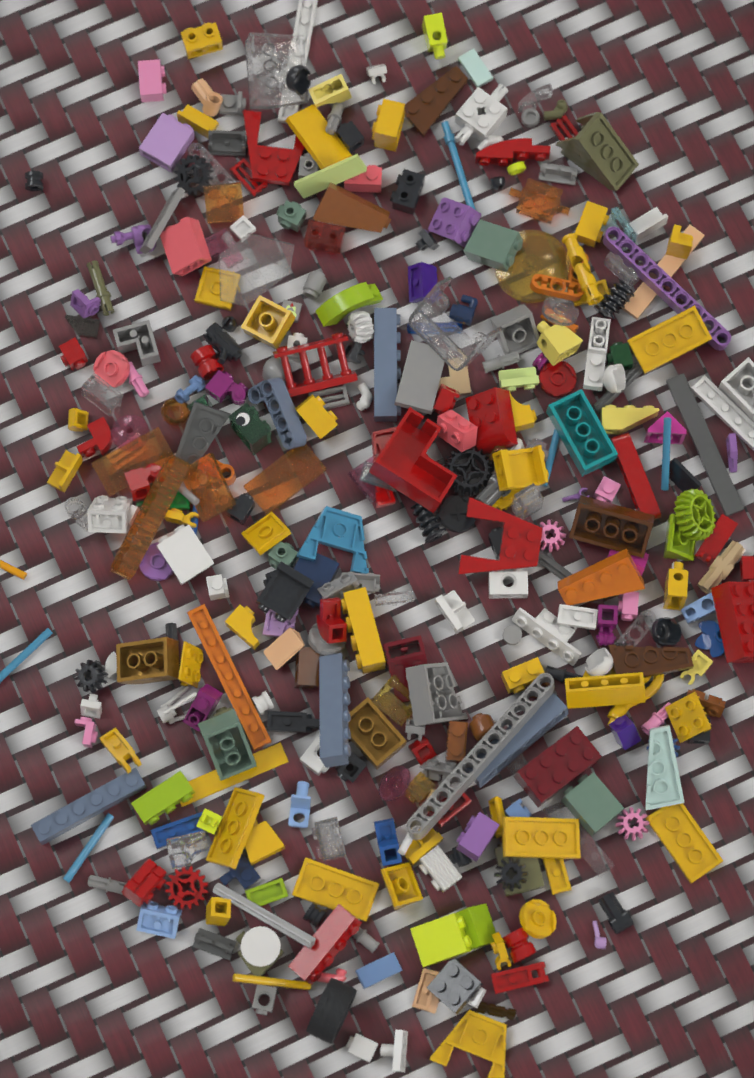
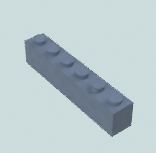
(385, 364)
(334, 710)
(540, 723)
(88, 806)

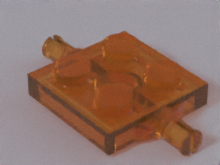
(539, 201)

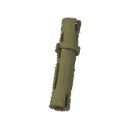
(100, 288)

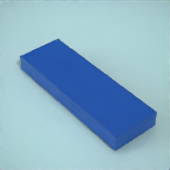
(175, 829)

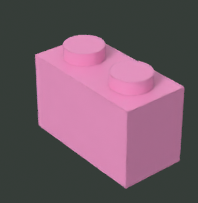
(151, 80)

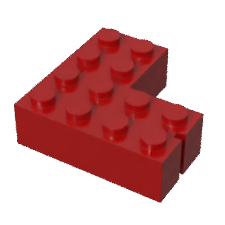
(407, 467)

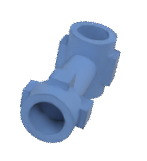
(196, 383)

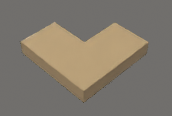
(457, 380)

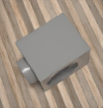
(264, 990)

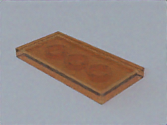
(135, 454)
(284, 478)

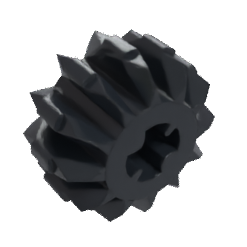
(95, 669)
(505, 869)

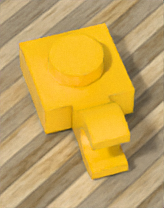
(176, 516)
(499, 948)

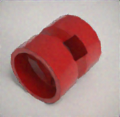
(205, 359)
(519, 945)

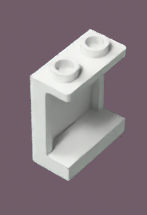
(184, 553)

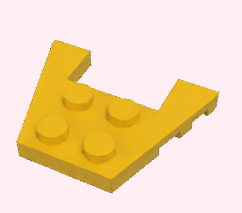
(479, 1037)

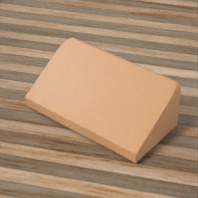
(284, 648)
(424, 998)

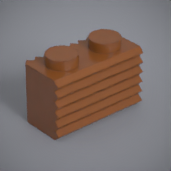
(456, 741)

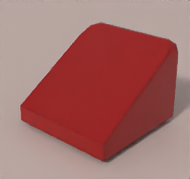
(422, 750)

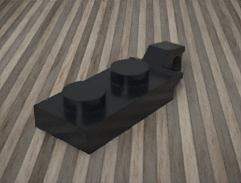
(291, 722)

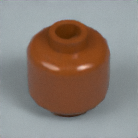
(481, 725)

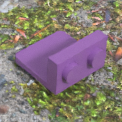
(454, 221)

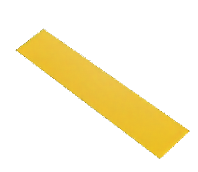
(210, 782)

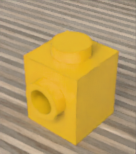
(218, 911)

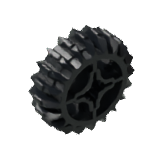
(475, 472)

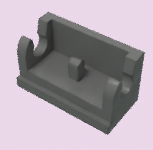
(227, 143)

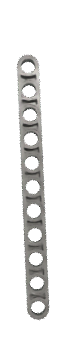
(479, 765)

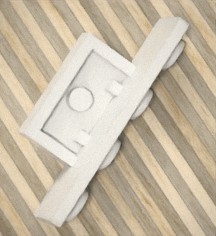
(546, 631)

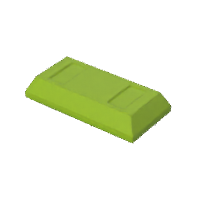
(267, 892)

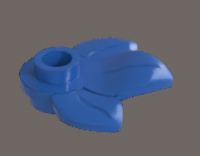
(710, 638)

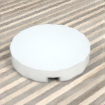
(260, 946)

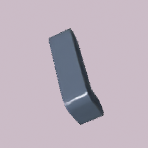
(281, 410)

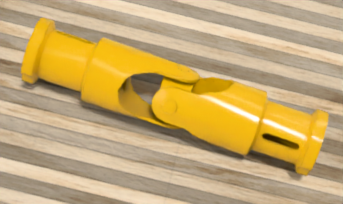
(582, 270)

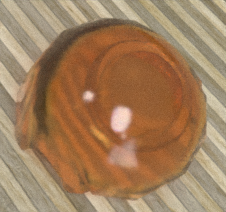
(174, 412)

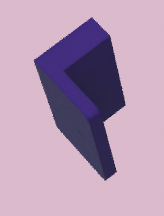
(421, 280)

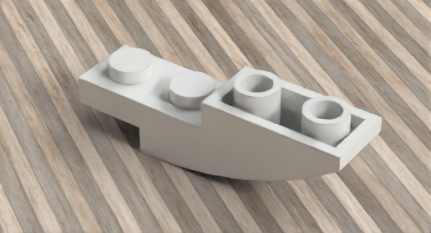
(596, 353)

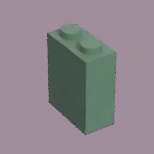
(493, 245)
(591, 803)

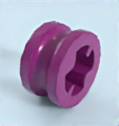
(540, 361)

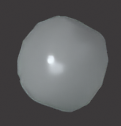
(273, 369)

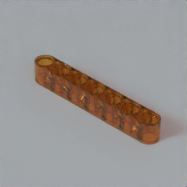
(149, 517)

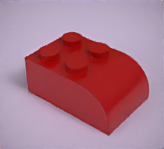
(494, 418)

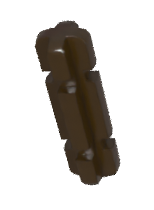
(495, 1010)

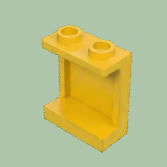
(520, 468)

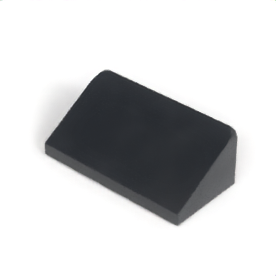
(682, 477)

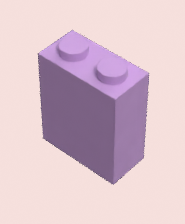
(167, 142)

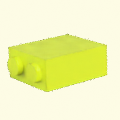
(441, 939)

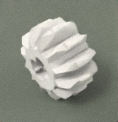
(360, 326)

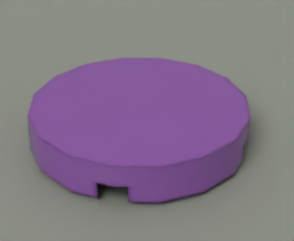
(154, 564)

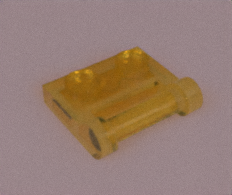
(390, 703)

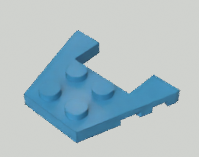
(339, 531)

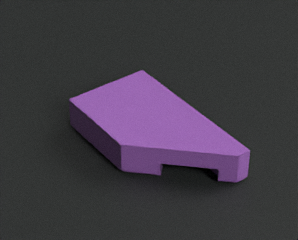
(732, 452)

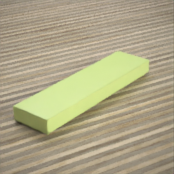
(334, 173)

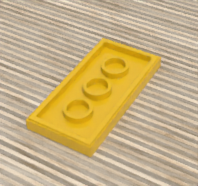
(310, 129)
(669, 339)
(235, 828)
(541, 837)
(684, 841)
(332, 886)

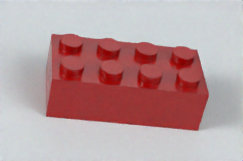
(736, 619)

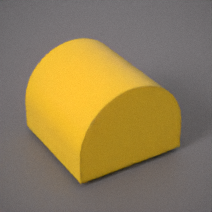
(77, 420)

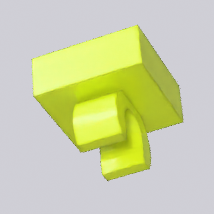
(209, 821)

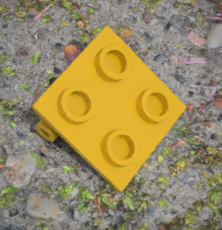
(190, 665)
(688, 717)

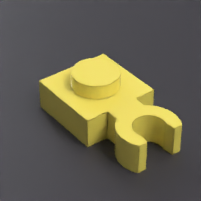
(701, 665)

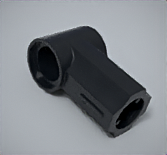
(617, 917)

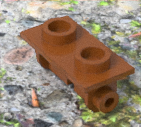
(713, 706)

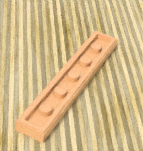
(644, 294)

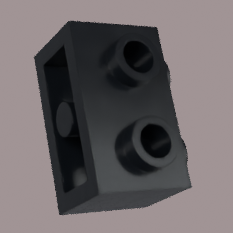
(408, 191)

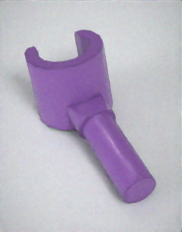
(575, 496)

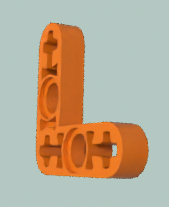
(571, 284)

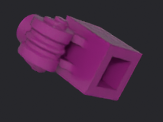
(223, 385)
(606, 622)

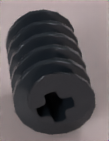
(614, 300)
(428, 523)

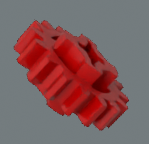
(182, 895)

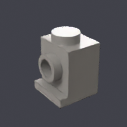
(309, 161)

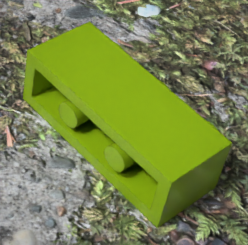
(163, 798)

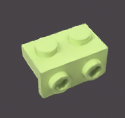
(518, 378)

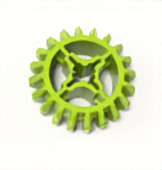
(694, 514)

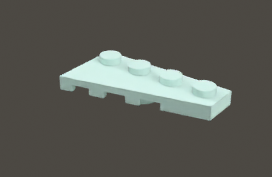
(663, 777)

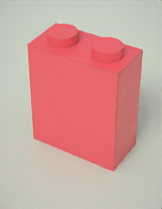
(185, 246)

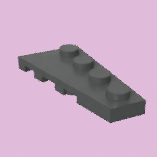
(200, 431)

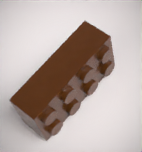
(612, 526)

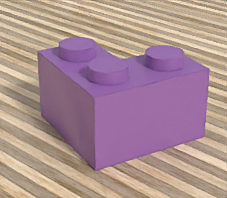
(477, 837)

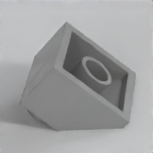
(518, 330)

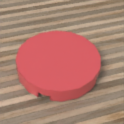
(112, 367)

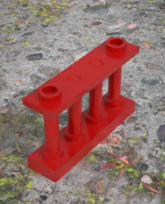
(328, 379)

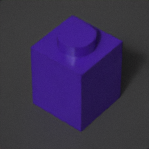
(624, 732)

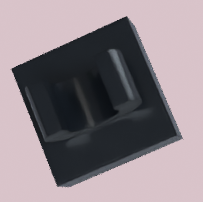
(426, 241)
(352, 350)

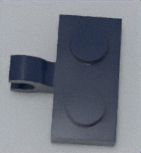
(243, 873)

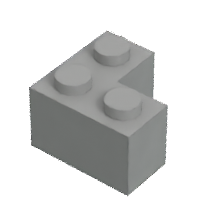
(138, 337)

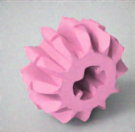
(555, 540)
(628, 817)

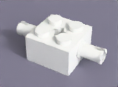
(490, 111)

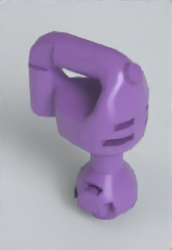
(135, 234)

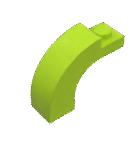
(346, 301)

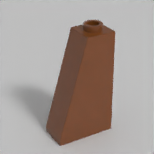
(350, 210)

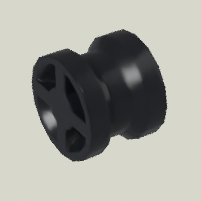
(34, 181)
(314, 914)

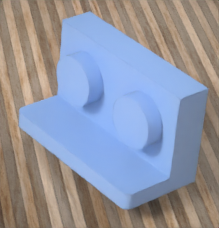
(159, 919)

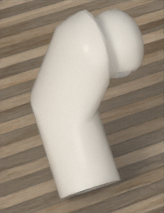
(489, 140)
(366, 397)

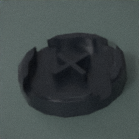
(453, 514)

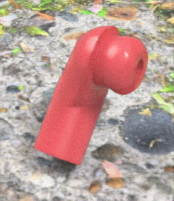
(340, 975)

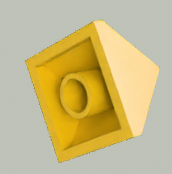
(401, 885)

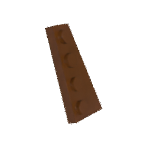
(431, 102)
(650, 660)

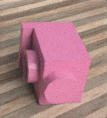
(628, 605)

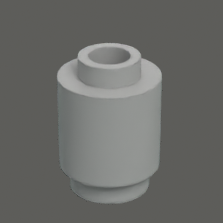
(314, 285)

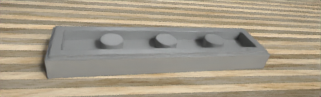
(162, 220)

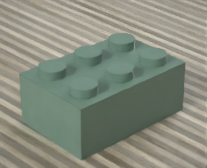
(227, 744)

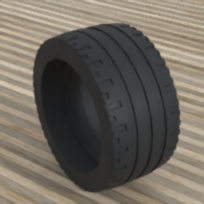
(331, 1010)

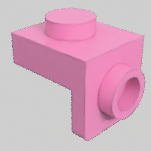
(90, 734)

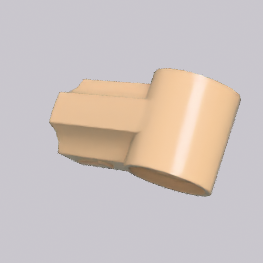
(210, 100)

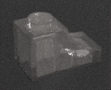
(186, 848)

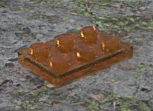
(209, 486)

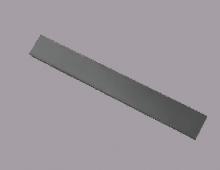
(704, 445)

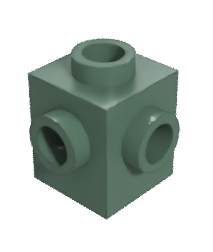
(291, 215)
(282, 552)

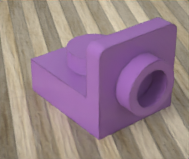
(83, 305)

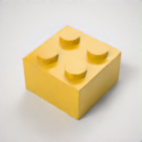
(388, 124)
(268, 322)

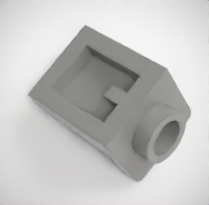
(233, 104)

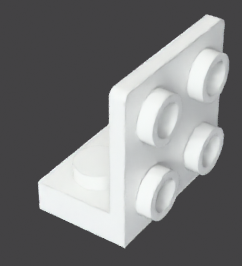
(108, 514)

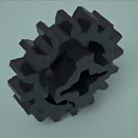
(193, 175)

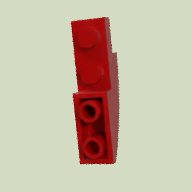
(504, 152)

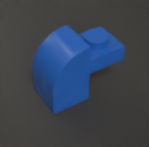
(387, 842)

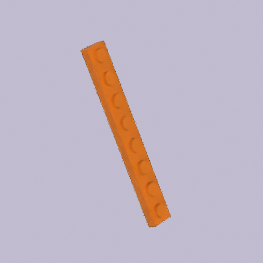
(229, 677)

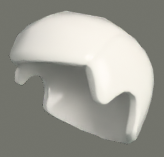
(614, 378)
(599, 662)

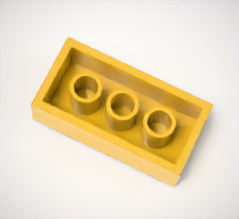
(364, 630)

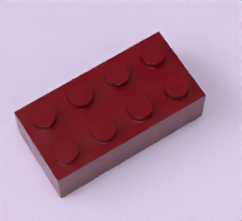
(557, 766)

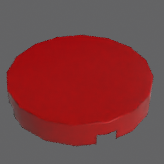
(557, 379)

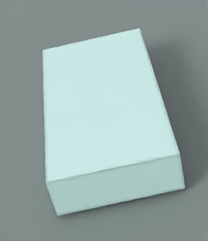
(475, 68)

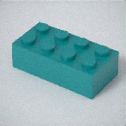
(581, 432)

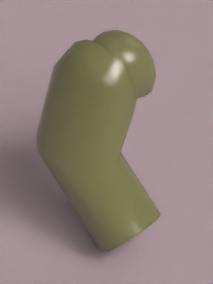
(558, 111)

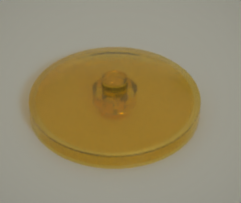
(539, 255)

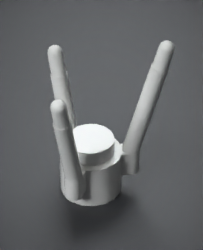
(167, 710)

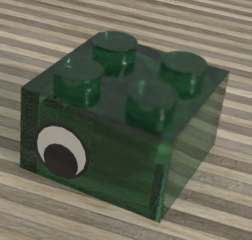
(250, 428)

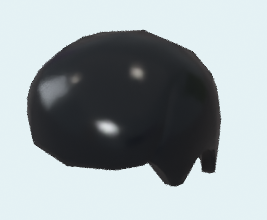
(297, 79)
(665, 632)

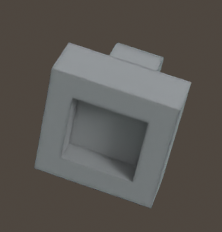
(411, 728)

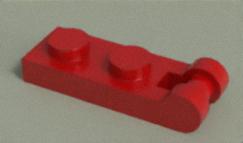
(518, 978)

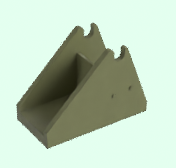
(599, 151)

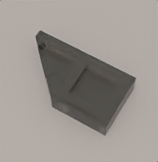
(84, 326)

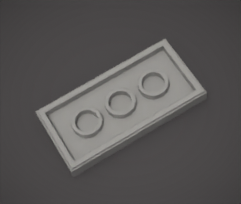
(420, 378)

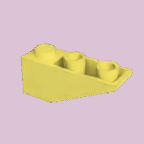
(620, 420)

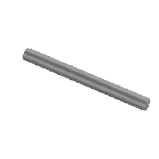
(264, 915)

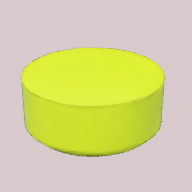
(516, 168)

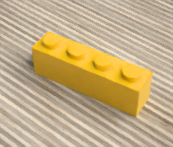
(605, 690)

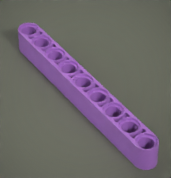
(663, 278)

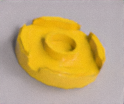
(537, 919)

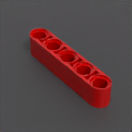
(635, 475)

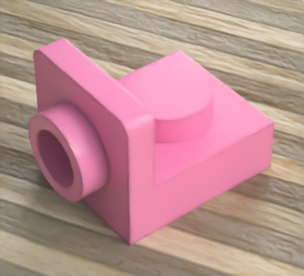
(606, 490)

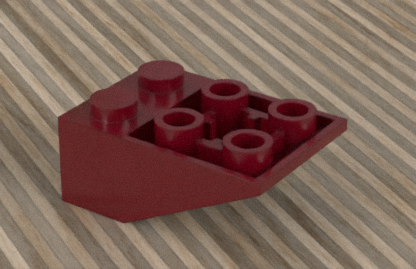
(401, 655)

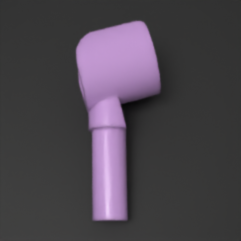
(600, 942)

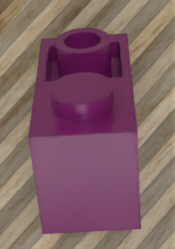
(202, 706)

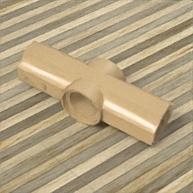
(721, 567)

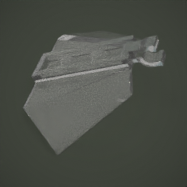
(252, 267)

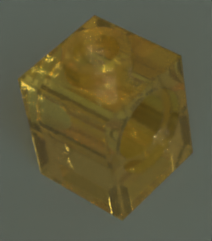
(419, 788)

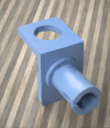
(300, 804)

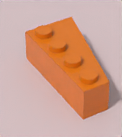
(602, 580)

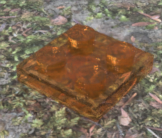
(223, 202)

